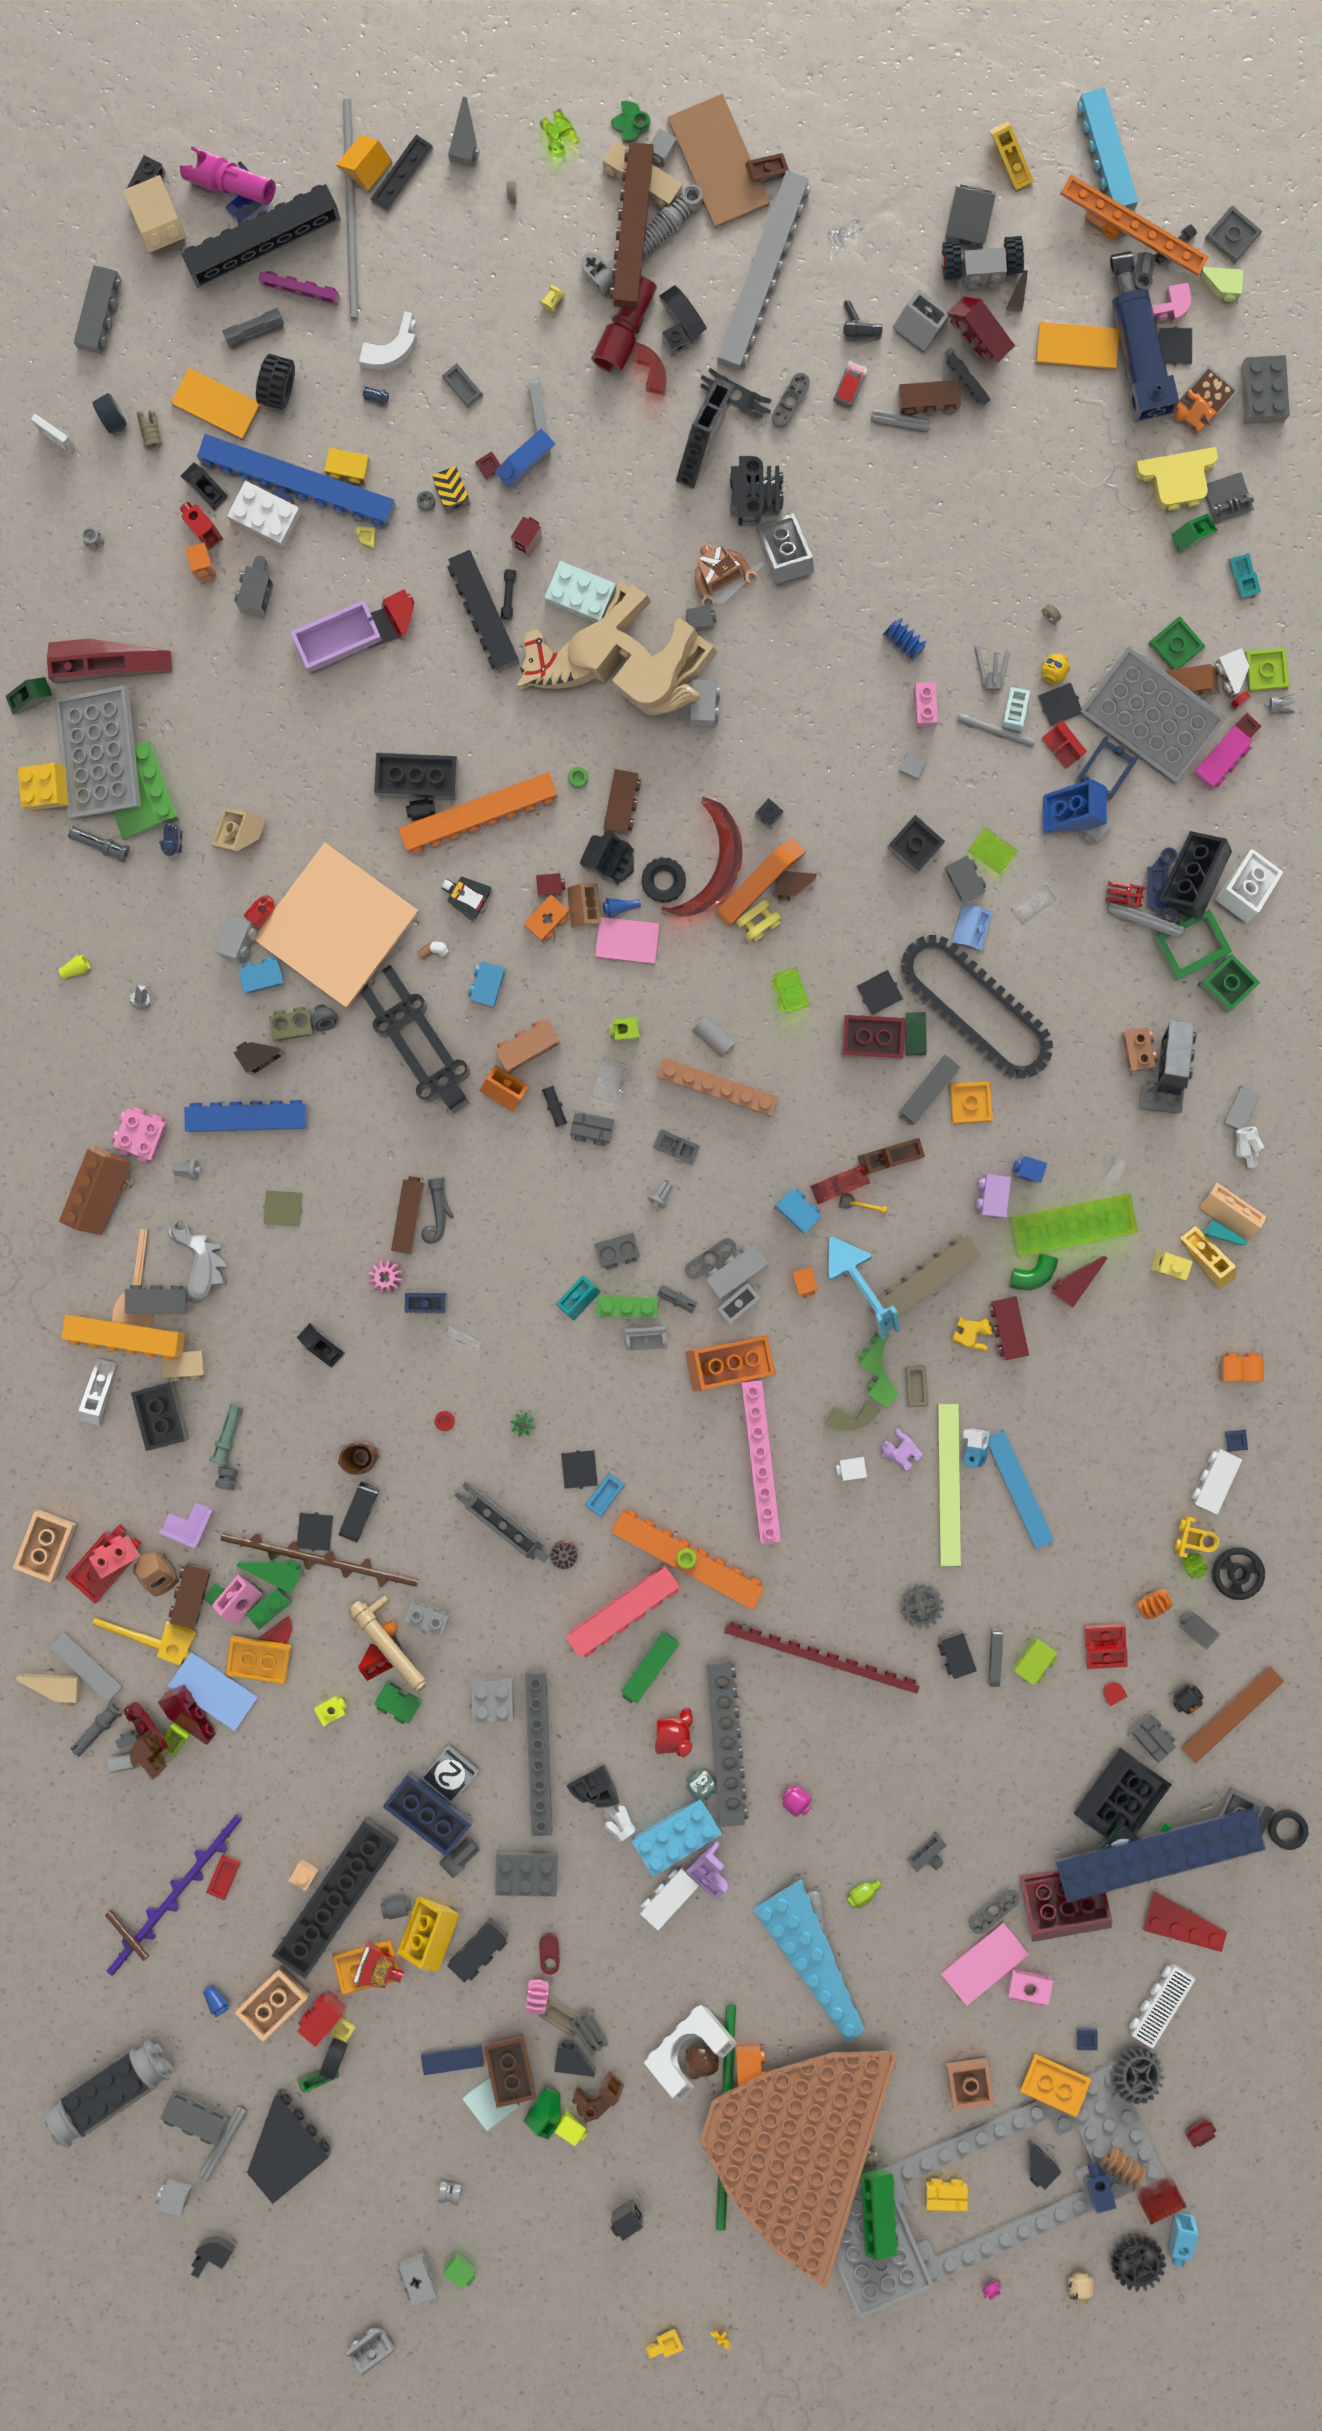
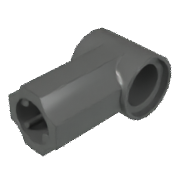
(1144, 270)
(456, 1860)

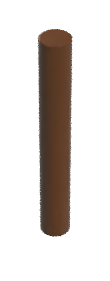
(127, 1935)

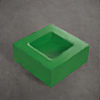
(214, 1593)

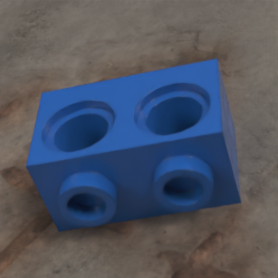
(1029, 1169)

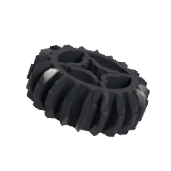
(1151, 2270)

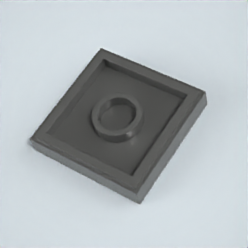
(1233, 234)

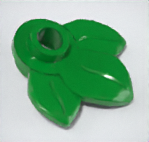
(628, 120)

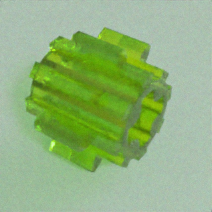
(1195, 1566)

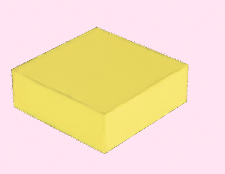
(342, 2030)

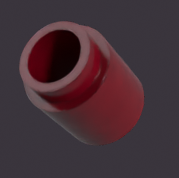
(1201, 2133)

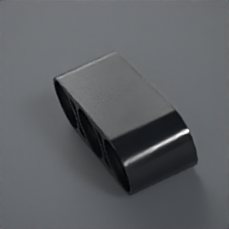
(358, 1512)

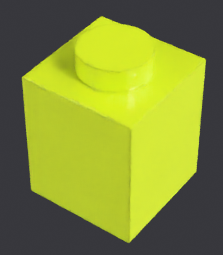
(571, 2128)

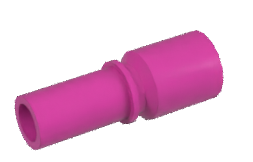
(218, 174)

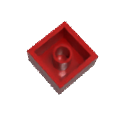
(321, 2019)

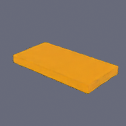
(1077, 345)
(215, 403)

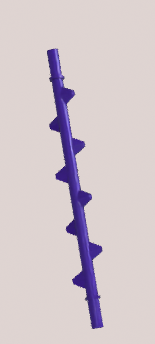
(178, 1887)

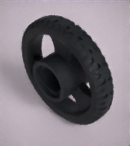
(1255, 1567)

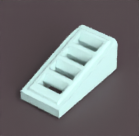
(1014, 722)

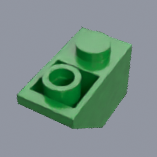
(545, 2114)

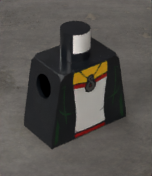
(467, 896)

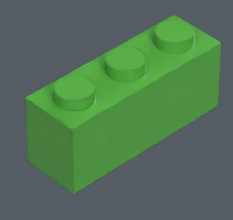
(627, 1306)

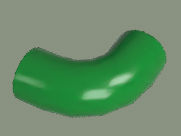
(1037, 1276)

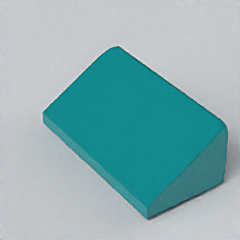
(578, 1297)

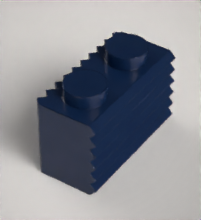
(426, 1302)

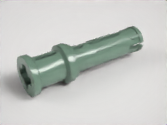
(223, 1445)

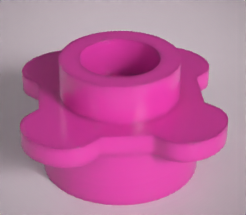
(992, 2291)

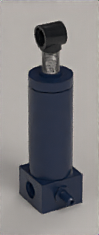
(1152, 390)

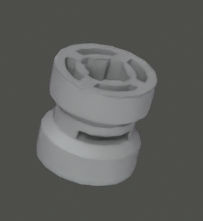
(449, 2193)

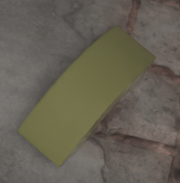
(842, 1421)

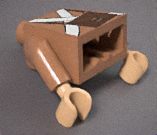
(718, 569)

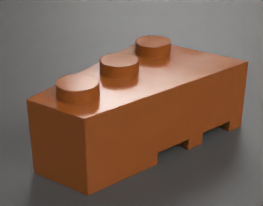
(1199, 679)

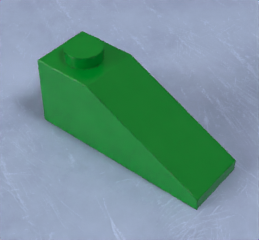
(278, 1573)

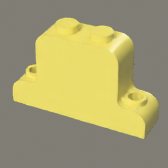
(1178, 477)

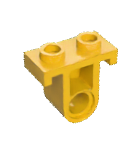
(1193, 1538)

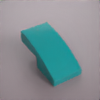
(1244, 575)

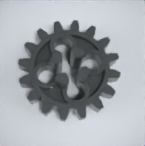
(932, 1612)

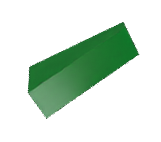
(312, 2081)

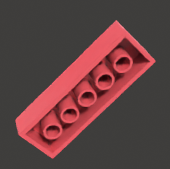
(622, 1610)

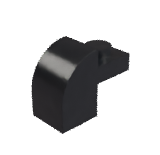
(214, 2250)

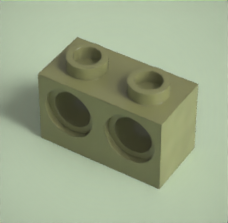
(291, 1030)

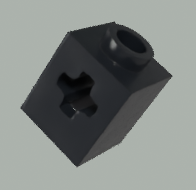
(675, 339)
(769, 813)

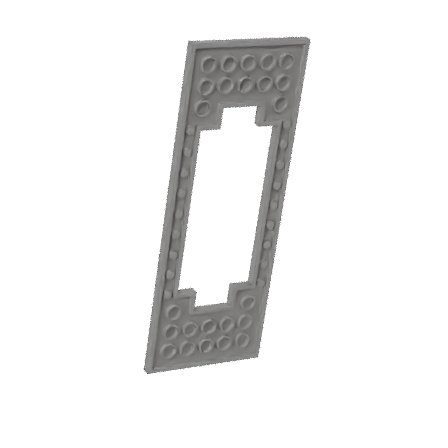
(1102, 2123)

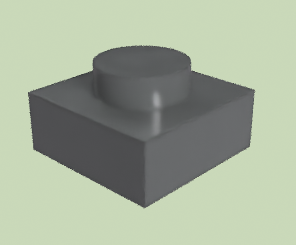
(127, 1739)

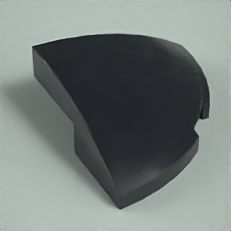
(595, 1788)

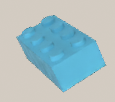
(676, 1836)

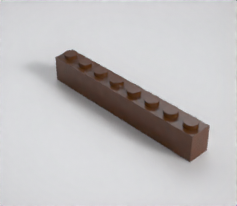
(633, 225)

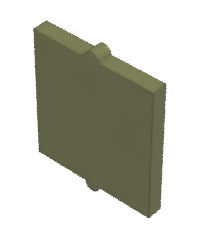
(282, 1208)

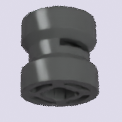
(226, 1478)

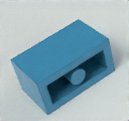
(261, 976)
(487, 984)

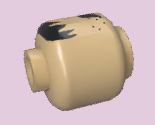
(1081, 2288)

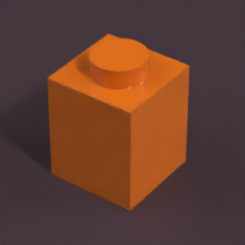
(805, 1281)

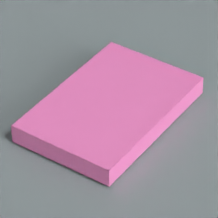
(627, 940)

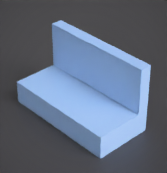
(972, 926)

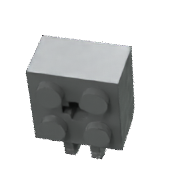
(254, 589)

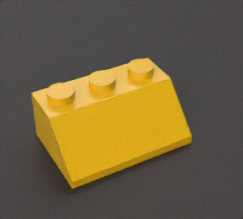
(428, 1934)

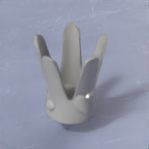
(91, 536)
(1276, 702)

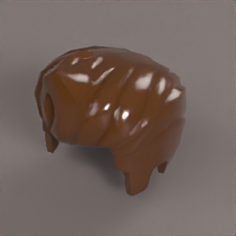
(358, 1458)
(701, 2062)

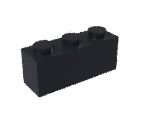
(478, 1951)

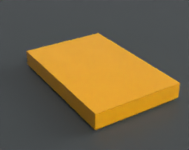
(258, 1660)
(348, 1962)
(1055, 2085)

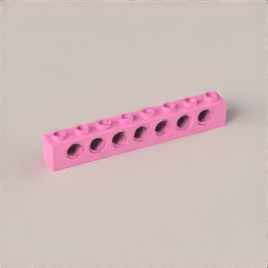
(761, 1461)

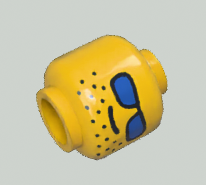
(1055, 668)

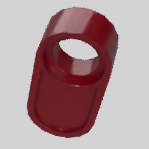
(549, 1950)

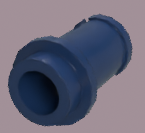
(375, 395)

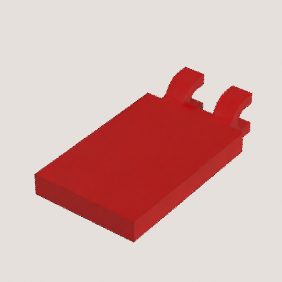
(85, 1576)

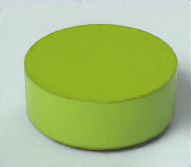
(686, 1558)

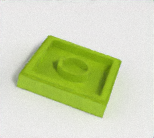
(1267, 669)

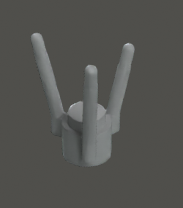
(994, 680)

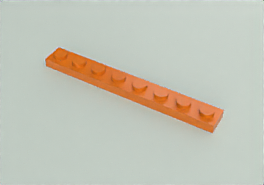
(1134, 225)

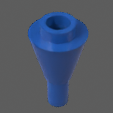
(616, 906)

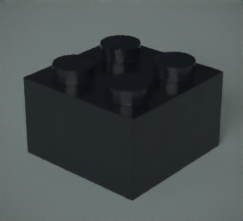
(915, 844)

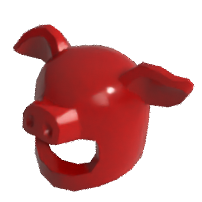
(674, 1734)

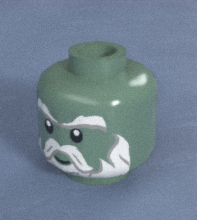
(701, 1785)

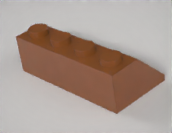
(95, 1191)

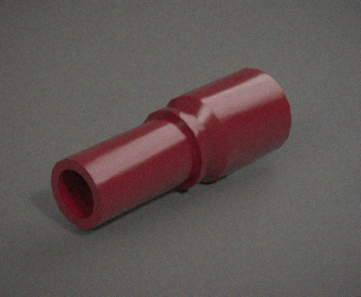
(619, 337)

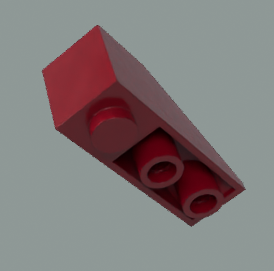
(184, 1711)

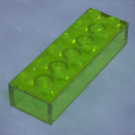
(1073, 1225)

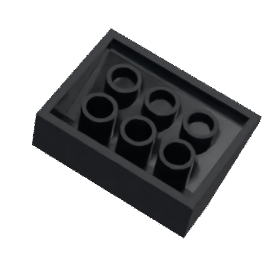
(1122, 1794)

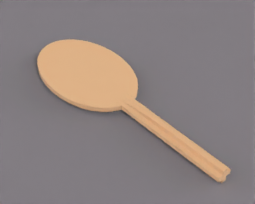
(119, 1310)

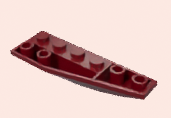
(102, 659)

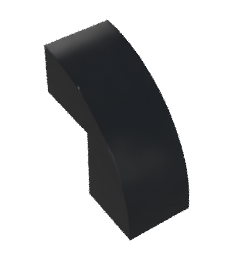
(683, 311)

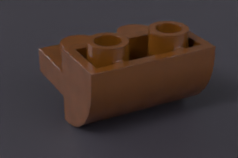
(145, 1753)

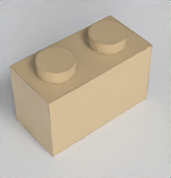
(190, 1364)

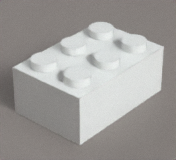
(264, 514)

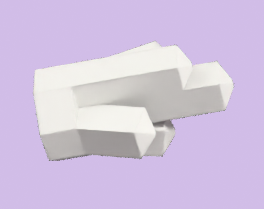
(1248, 1145)
(618, 1822)

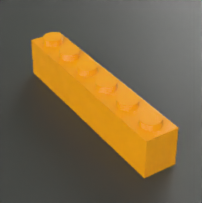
(124, 1336)

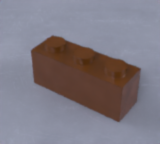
(929, 397)
(622, 802)
(190, 1595)

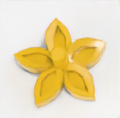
(721, 2340)

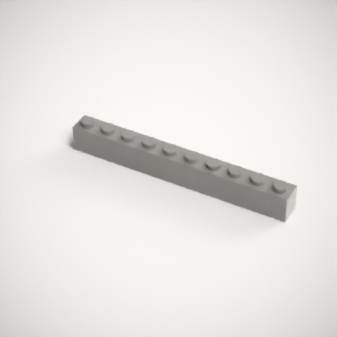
(763, 270)

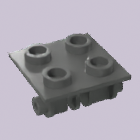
(1229, 497)

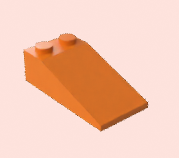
(730, 1363)

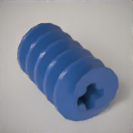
(905, 638)

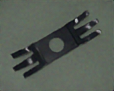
(747, 398)

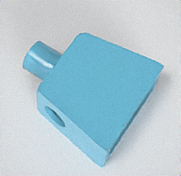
(1182, 2238)

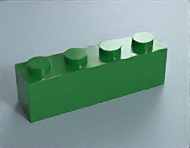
(879, 2214)

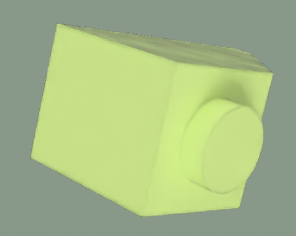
(1223, 282)

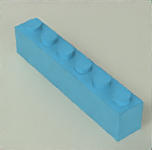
(1107, 147)

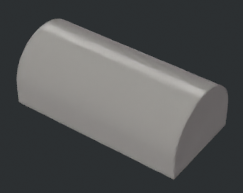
(713, 1036)
(120, 1763)

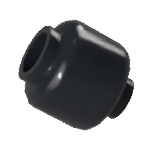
(1188, 1699)

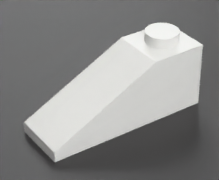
(97, 1392)

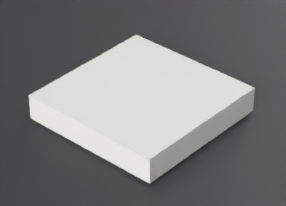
(52, 433)

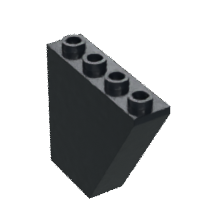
(704, 432)
(285, 2149)

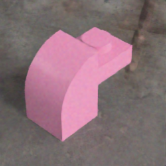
(1177, 303)

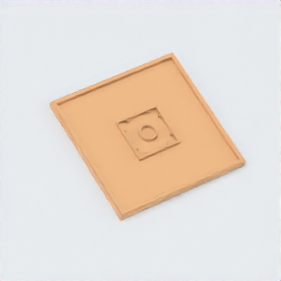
(336, 925)

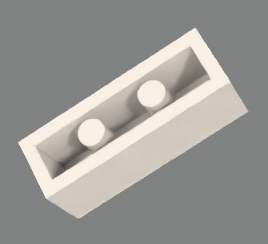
(1216, 1480)
(668, 1897)

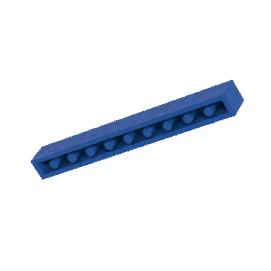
(296, 480)

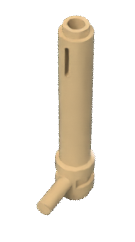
(368, 1622)

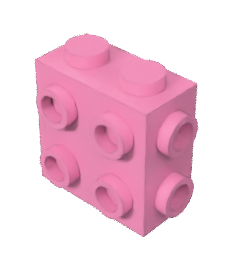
(139, 1134)

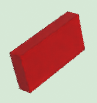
(223, 1877)

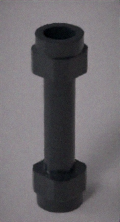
(1187, 234)
(510, 578)

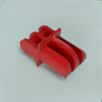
(1127, 894)

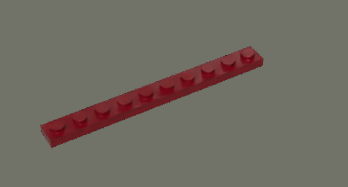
(831, 1659)

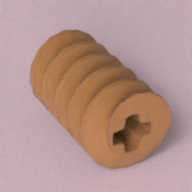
(1124, 2166)

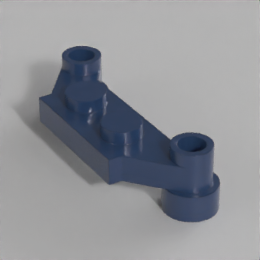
(1156, 880)

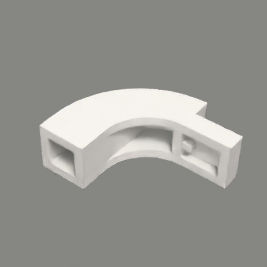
(392, 354)

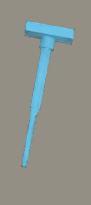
(845, 1259)

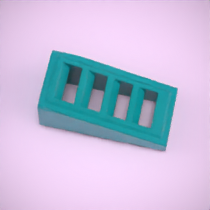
(1220, 1232)

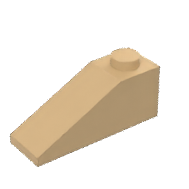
(55, 1687)

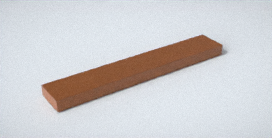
(1232, 1714)

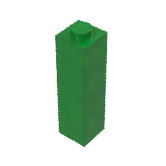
(649, 1667)

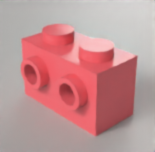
(113, 1556)

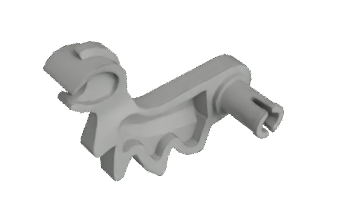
(205, 1263)

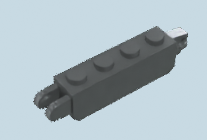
(503, 1524)

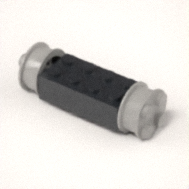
(107, 2094)

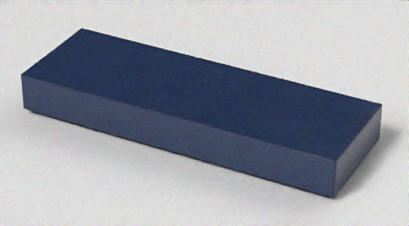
(452, 2059)

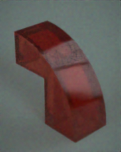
(657, 376)
(840, 1184)

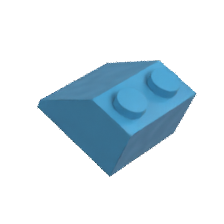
(798, 1210)

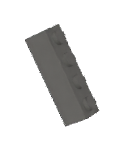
(97, 309)

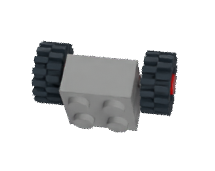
(983, 266)

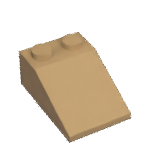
(154, 213)

